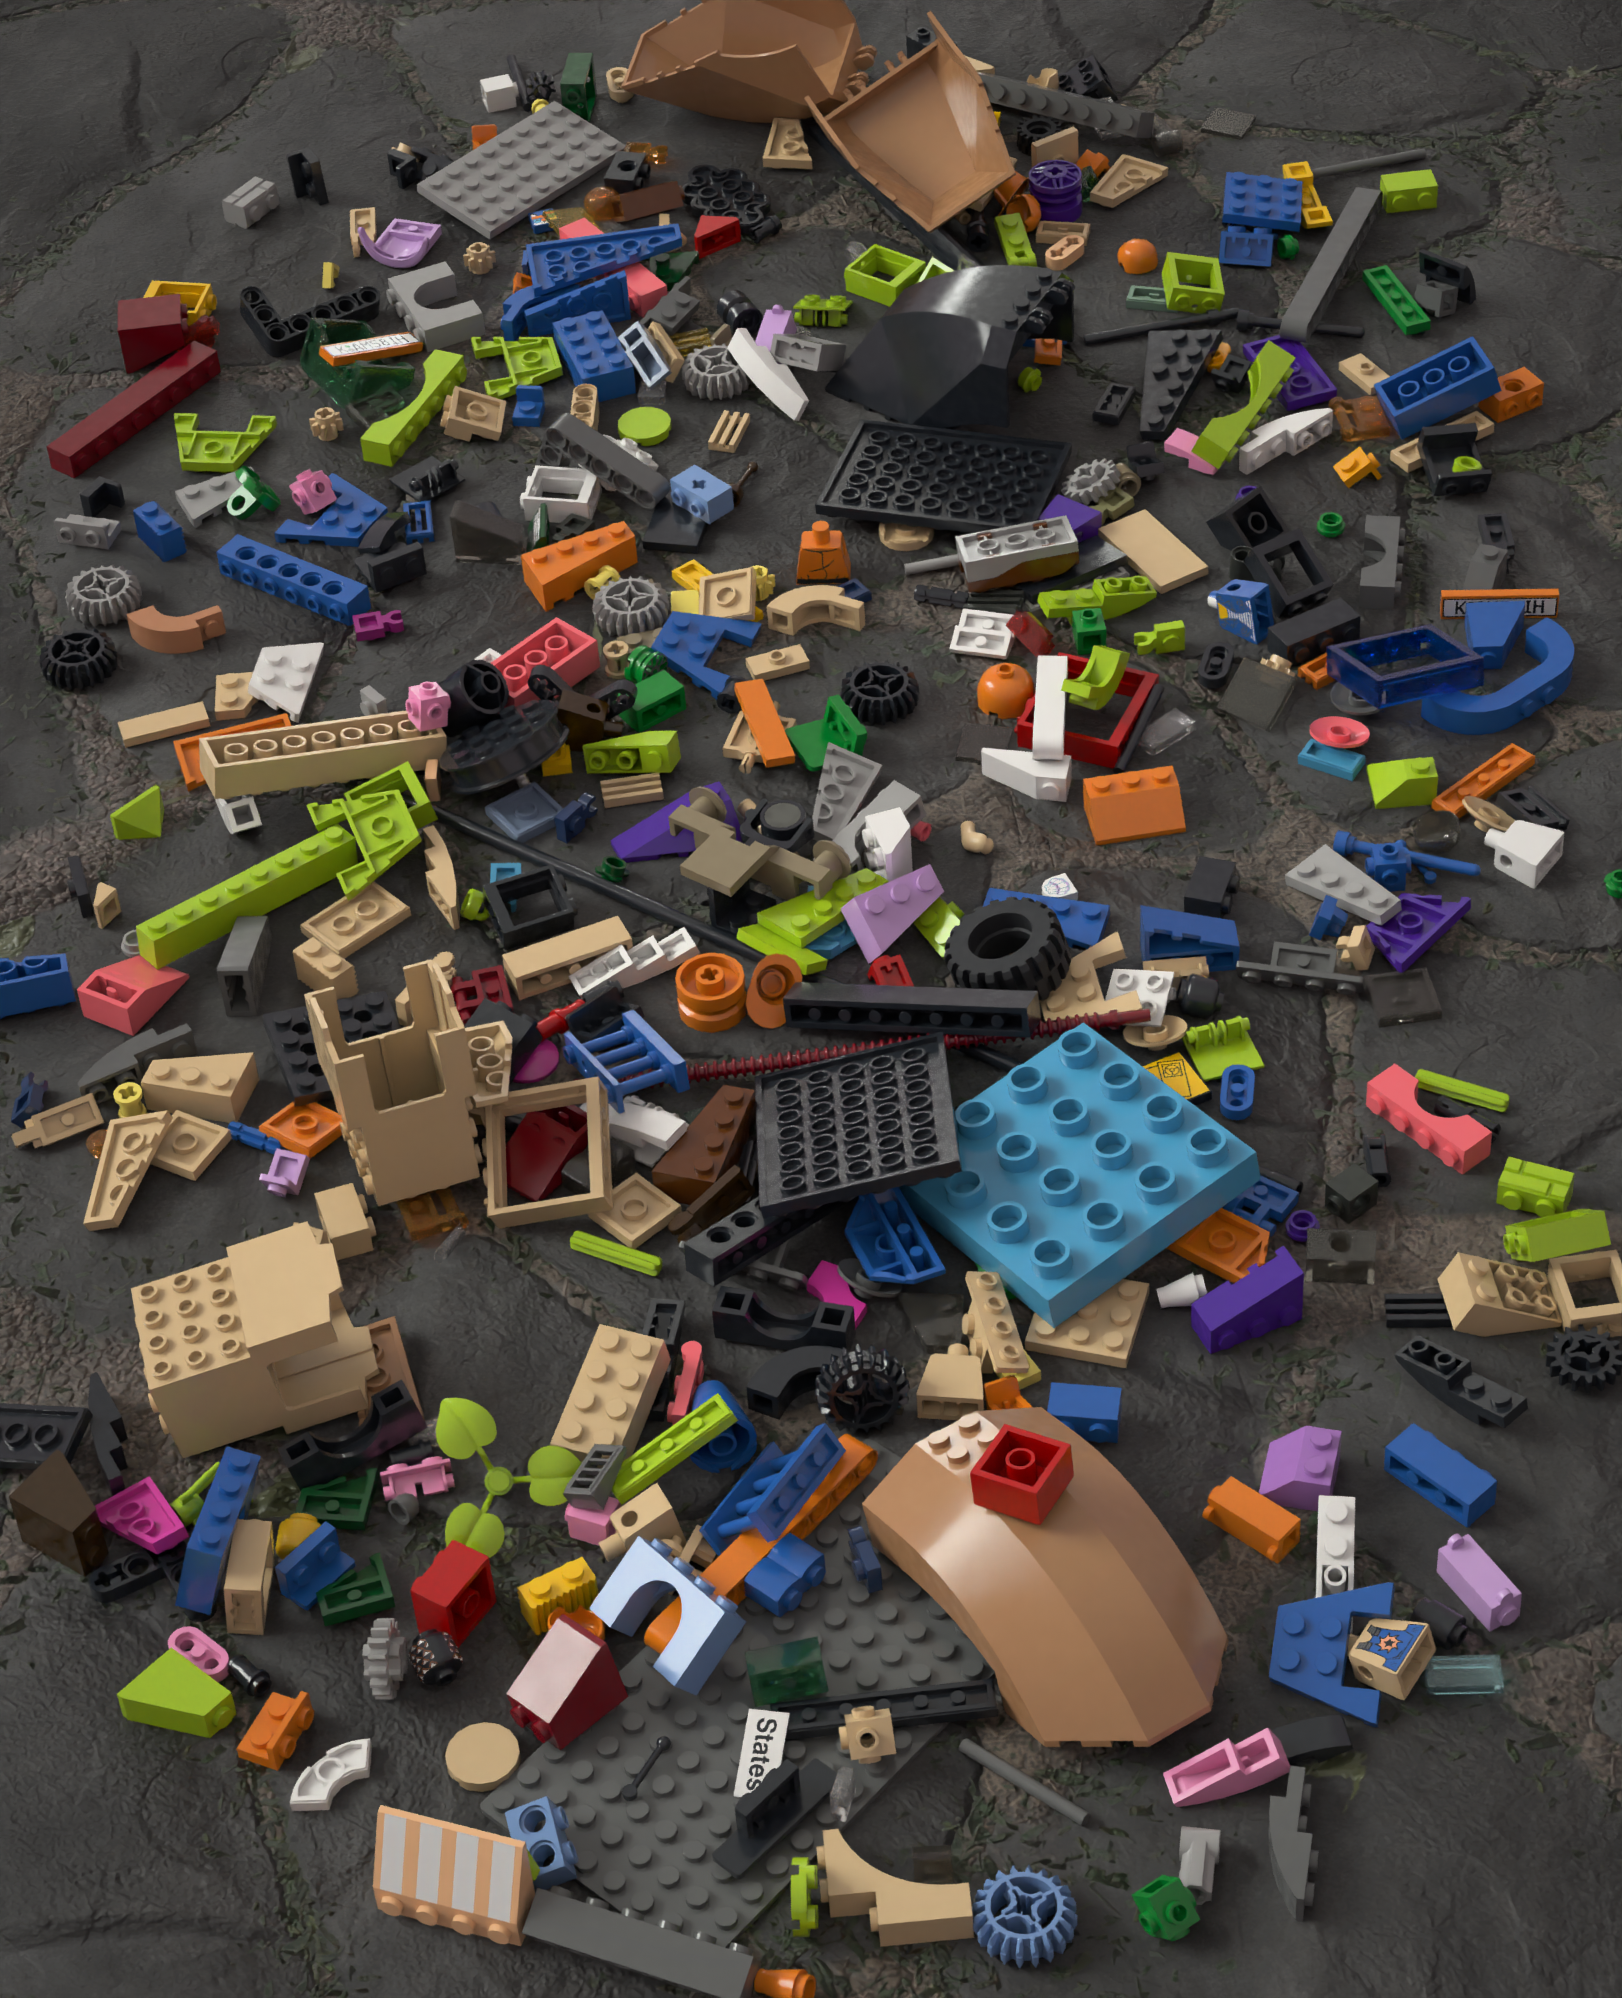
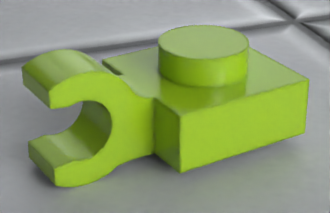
(1164, 638)

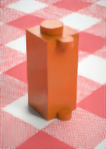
(1253, 1519)

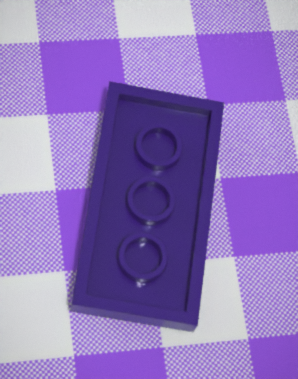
(1308, 381)

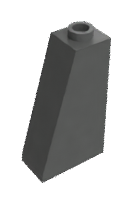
(245, 965)

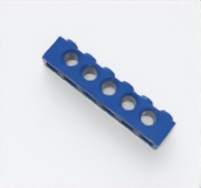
(293, 579)

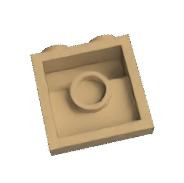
(472, 413)

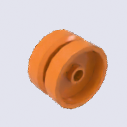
(711, 992)

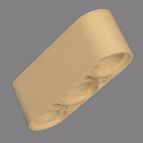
(586, 405)

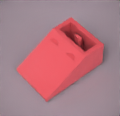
(128, 993)

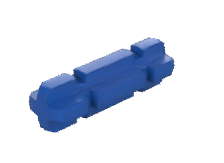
(253, 1137)

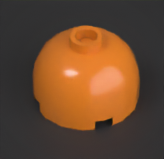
(1005, 690)

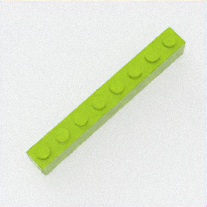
(246, 894)

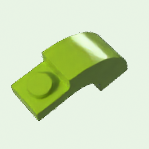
(1098, 679)

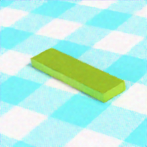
(672, 1447)

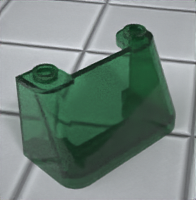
(354, 380)

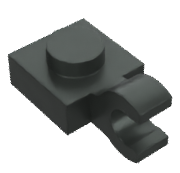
(573, 526)

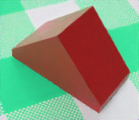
(716, 234)

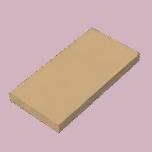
(1154, 551)

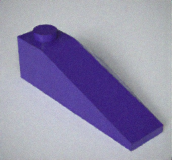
(653, 836)

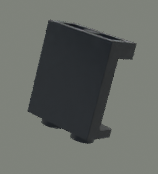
(1439, 449)

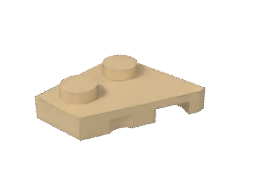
(232, 696)

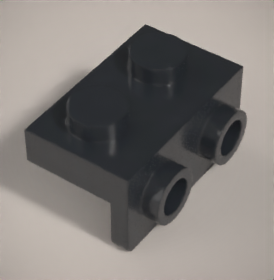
(600, 1016)

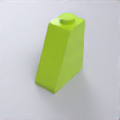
(177, 1697)

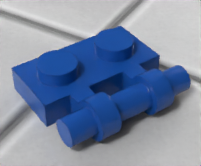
(1268, 1200)

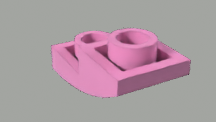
(1181, 444)

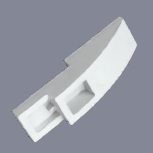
(1283, 435)
(1335, 1545)

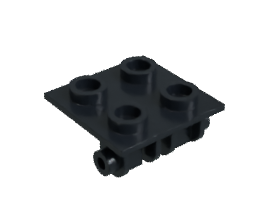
(428, 478)

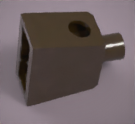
(586, 720)

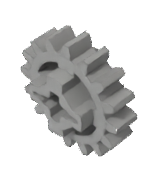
(1091, 481)
(385, 1659)

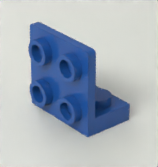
(1247, 247)

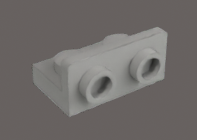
(87, 531)

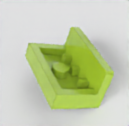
(938, 922)

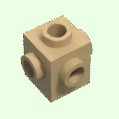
(877, 1744)

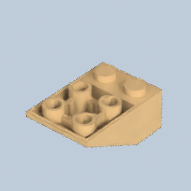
(1496, 1297)

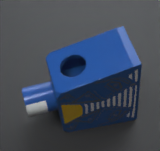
(1244, 609)

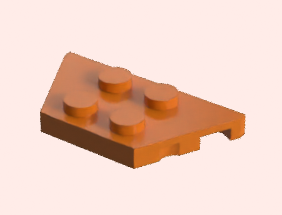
(1224, 1245)

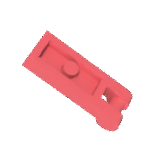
(686, 1382)

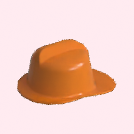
(1008, 190)
(768, 987)

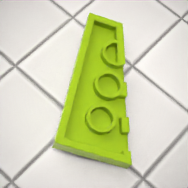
(808, 918)

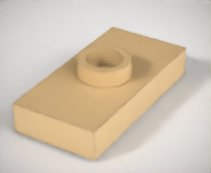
(1362, 372)
(778, 663)

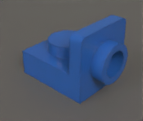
(529, 406)

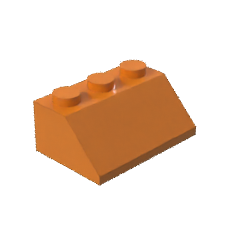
(1133, 805)

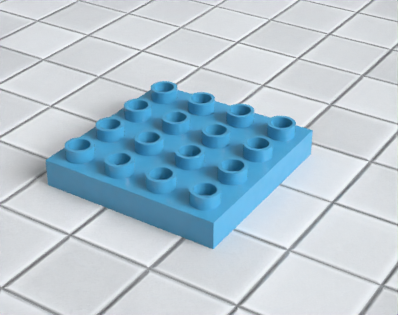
(1079, 1174)

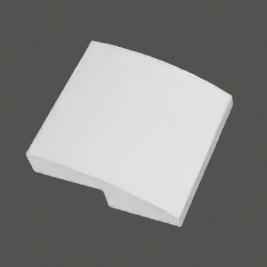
(983, 634)

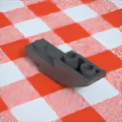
(132, 1059)
(1291, 1846)

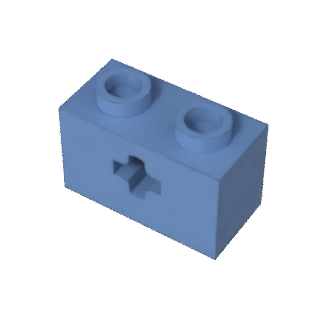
(701, 494)

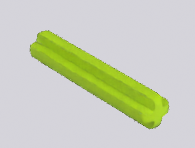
(1462, 1090)
(616, 1253)

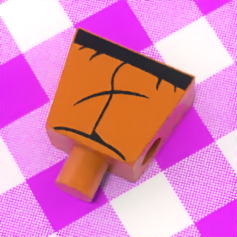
(823, 557)

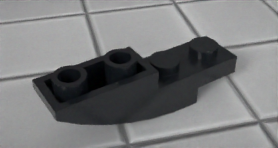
(1456, 1385)

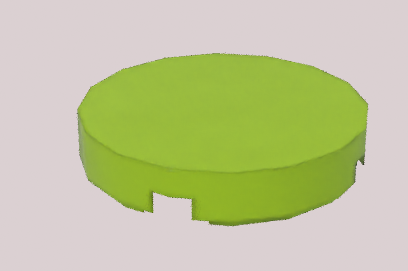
(645, 425)

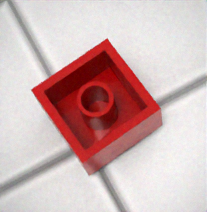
(1022, 1474)
(454, 1592)

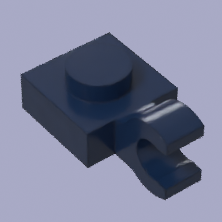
(29, 1101)

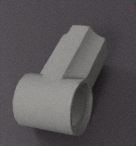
(1198, 1857)

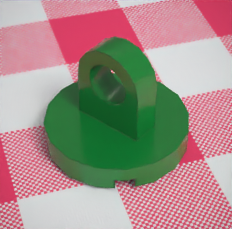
(253, 493)

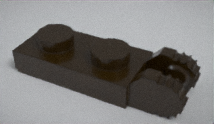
(713, 1205)

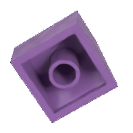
(1302, 1467)

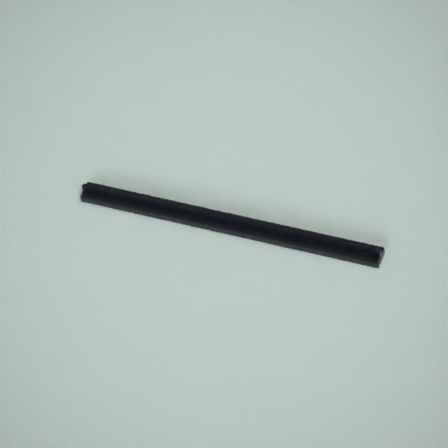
(939, 242)

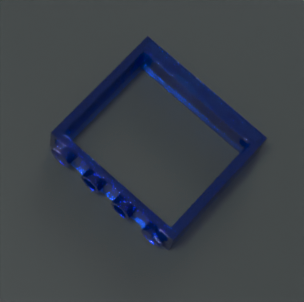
(1456, 671)

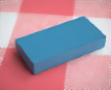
(1331, 760)

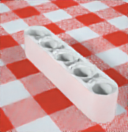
(1050, 708)

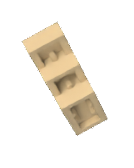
(441, 877)

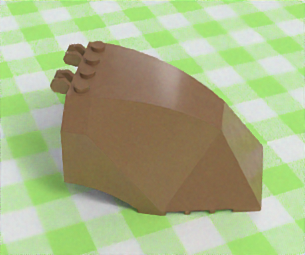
(752, 59)
(923, 133)

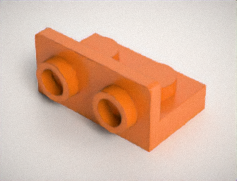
(276, 1730)

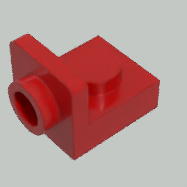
(889, 971)

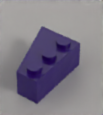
(1251, 1306)

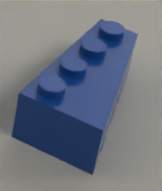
(34, 984)

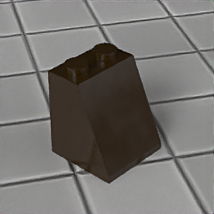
(59, 1516)

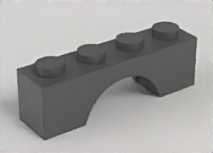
(1382, 581)

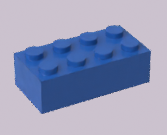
(594, 355)
(1437, 387)

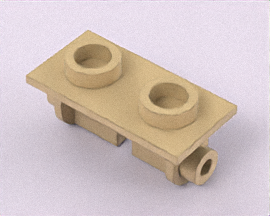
(1181, 967)

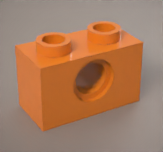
(1519, 394)

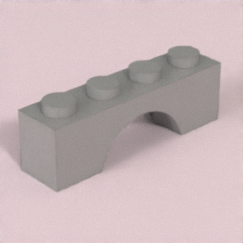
(891, 797)

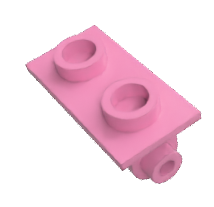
(429, 1474)

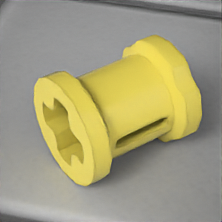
(600, 580)
(129, 1099)

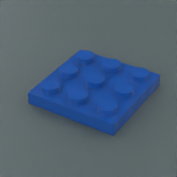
(1262, 201)

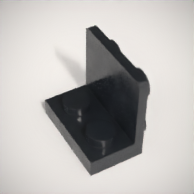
(1086, 78)
(737, 911)

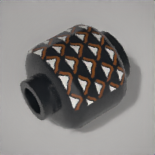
(435, 1657)

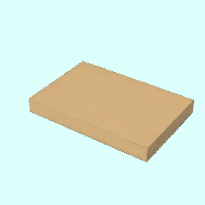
(356, 922)

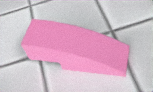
(1227, 1769)

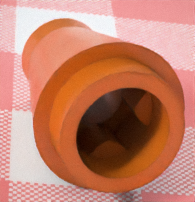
(785, 1983)

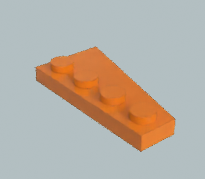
(188, 748)

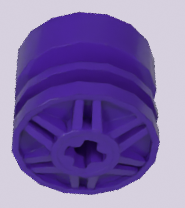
(1057, 189)

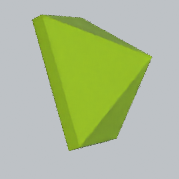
(140, 816)

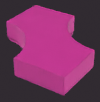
(832, 1288)

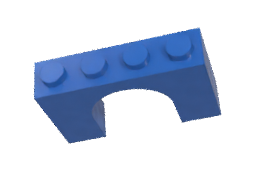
(212, 1535)

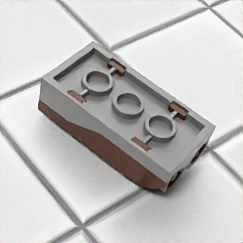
(1017, 553)

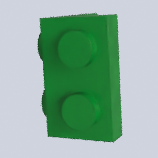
(836, 727)

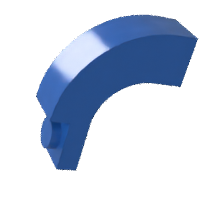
(514, 308)

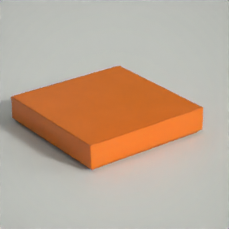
(304, 1128)

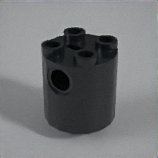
(475, 695)

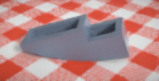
(645, 354)

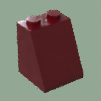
(151, 328)
(566, 1684)

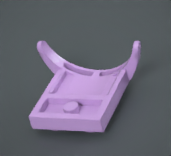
(402, 242)

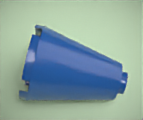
(732, 1446)

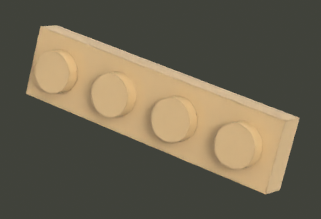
(1408, 457)

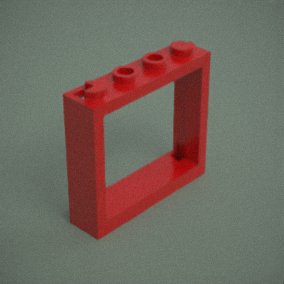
(1091, 749)

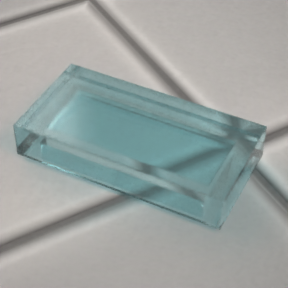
(1464, 1675)

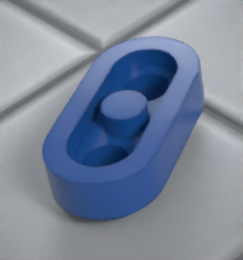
(1237, 1092)

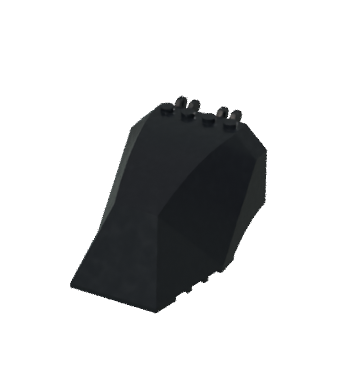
(949, 342)

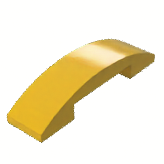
(1312, 211)

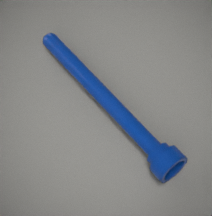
(1347, 844)

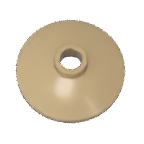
(1487, 814)
(1156, 1038)

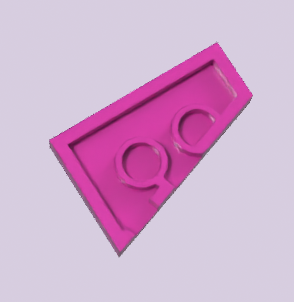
(142, 1517)

